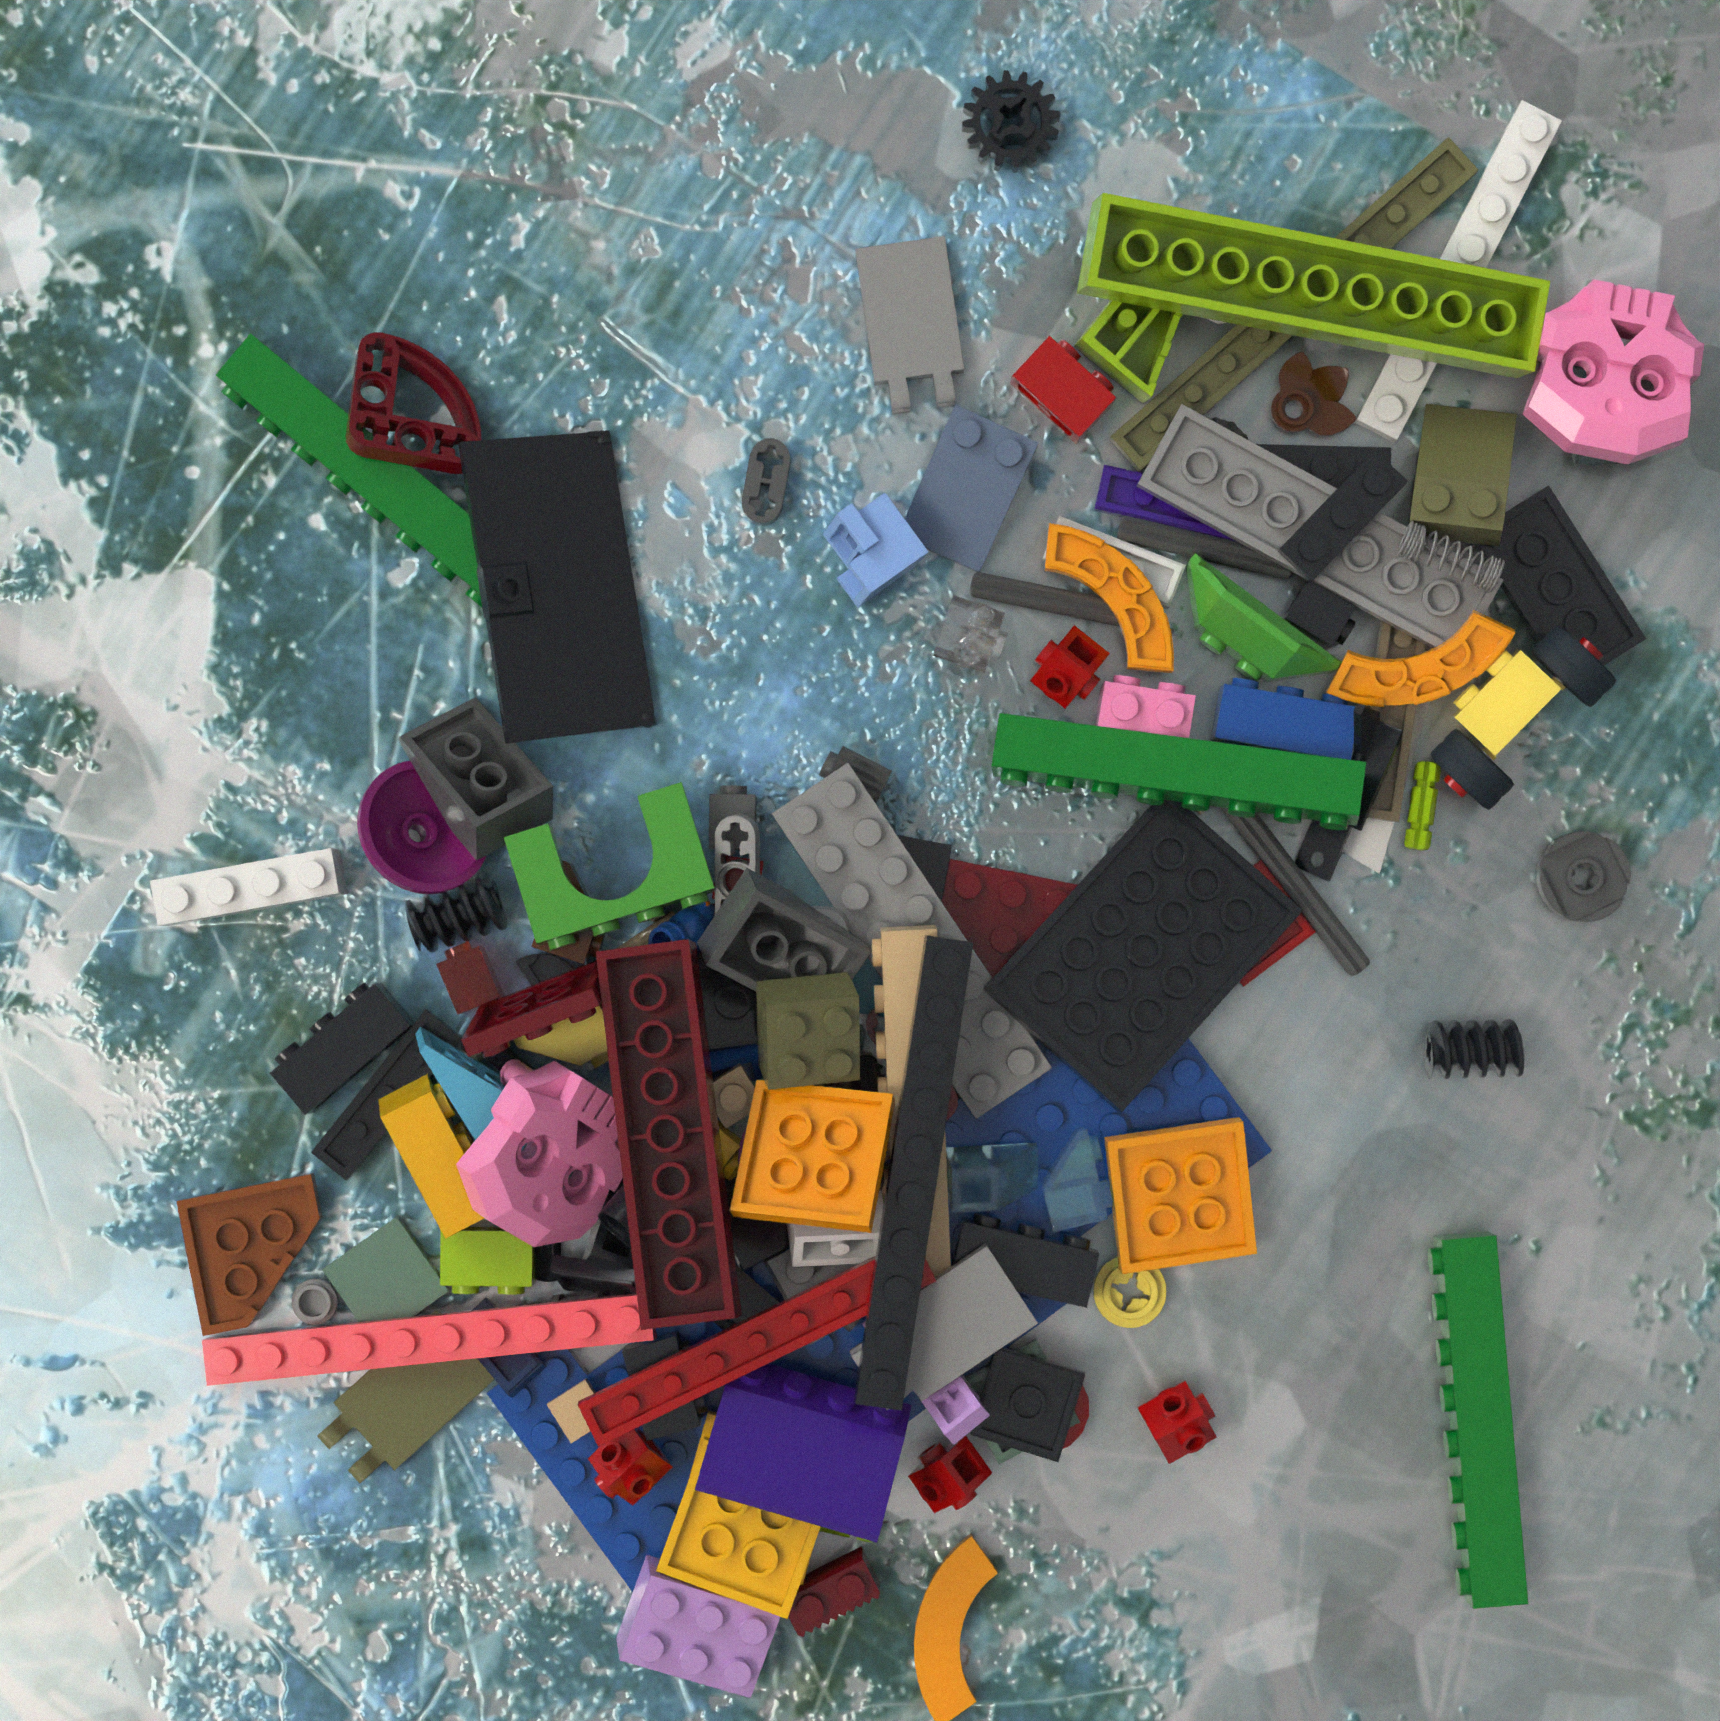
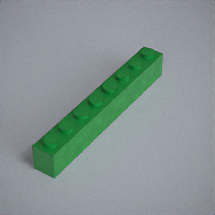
(319, 428)
(1178, 770)
(1479, 1420)

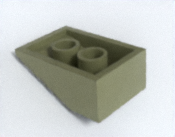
(1463, 473)

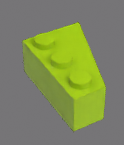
(1130, 345)

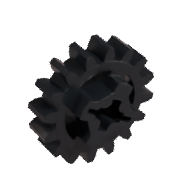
(997, 108)

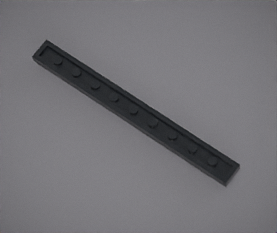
(913, 1173)

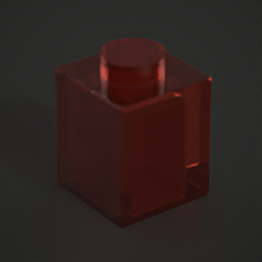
(469, 977)

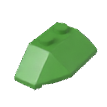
(1250, 630)

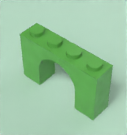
(675, 876)

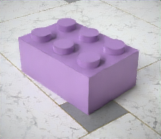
(694, 1633)

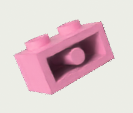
(1144, 709)

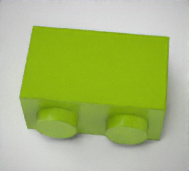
(486, 1259)

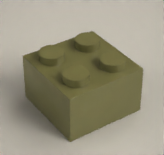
(808, 1030)

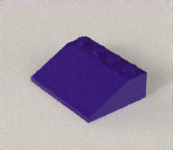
(804, 1451)

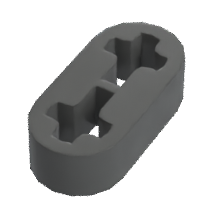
(755, 480)

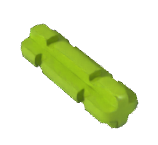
(1422, 805)

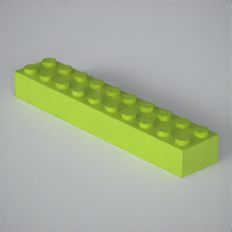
(1312, 286)

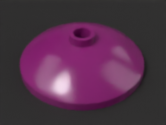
(387, 812)

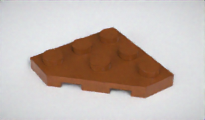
(244, 1245)

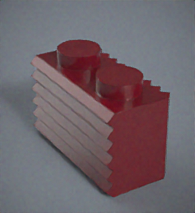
(833, 1591)

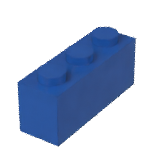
(1283, 720)

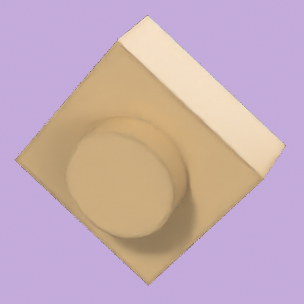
(733, 1095)

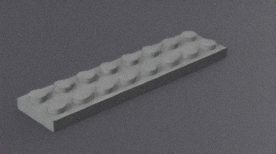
(1267, 499)
(880, 885)

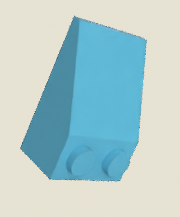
(465, 1081)

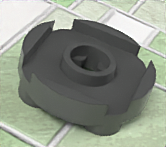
(1607, 887)

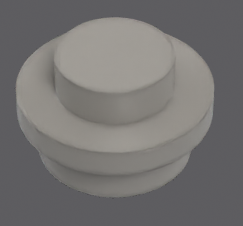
(314, 1301)

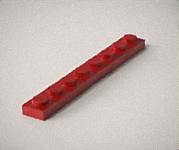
(732, 1353)

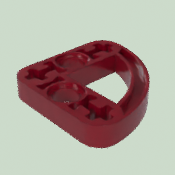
(380, 415)

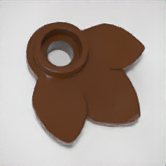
(1315, 393)

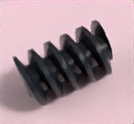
(456, 915)
(1473, 1047)

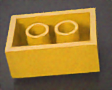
(430, 1147)

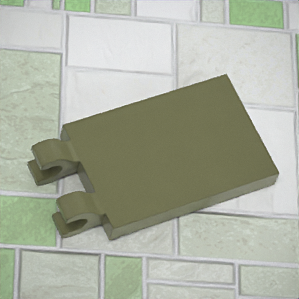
(403, 1408)

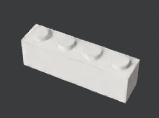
(248, 887)

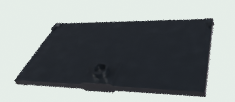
(556, 585)

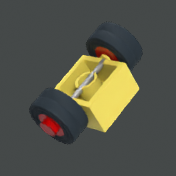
(1509, 702)

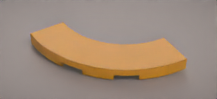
(1122, 589)
(1425, 675)
(940, 1627)

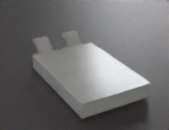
(910, 318)
(962, 1322)

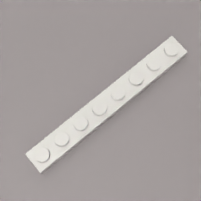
(1471, 244)

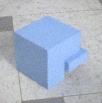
(874, 547)

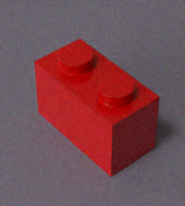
(1064, 388)

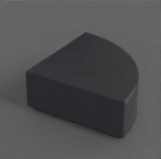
(542, 967)

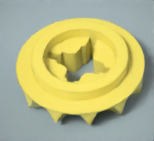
(1138, 1310)

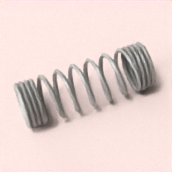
(1487, 573)

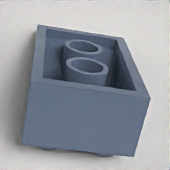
(969, 487)

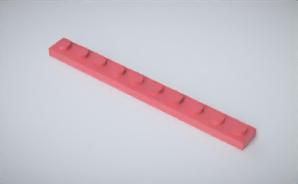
(424, 1339)

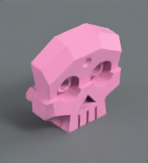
(1609, 410)
(566, 1131)

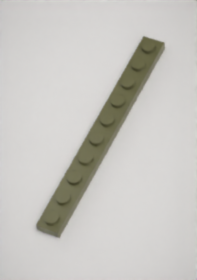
(1248, 347)

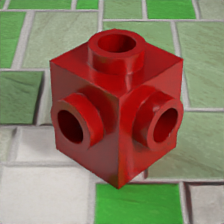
(1069, 667)
(1179, 1421)
(629, 1466)
(949, 1474)

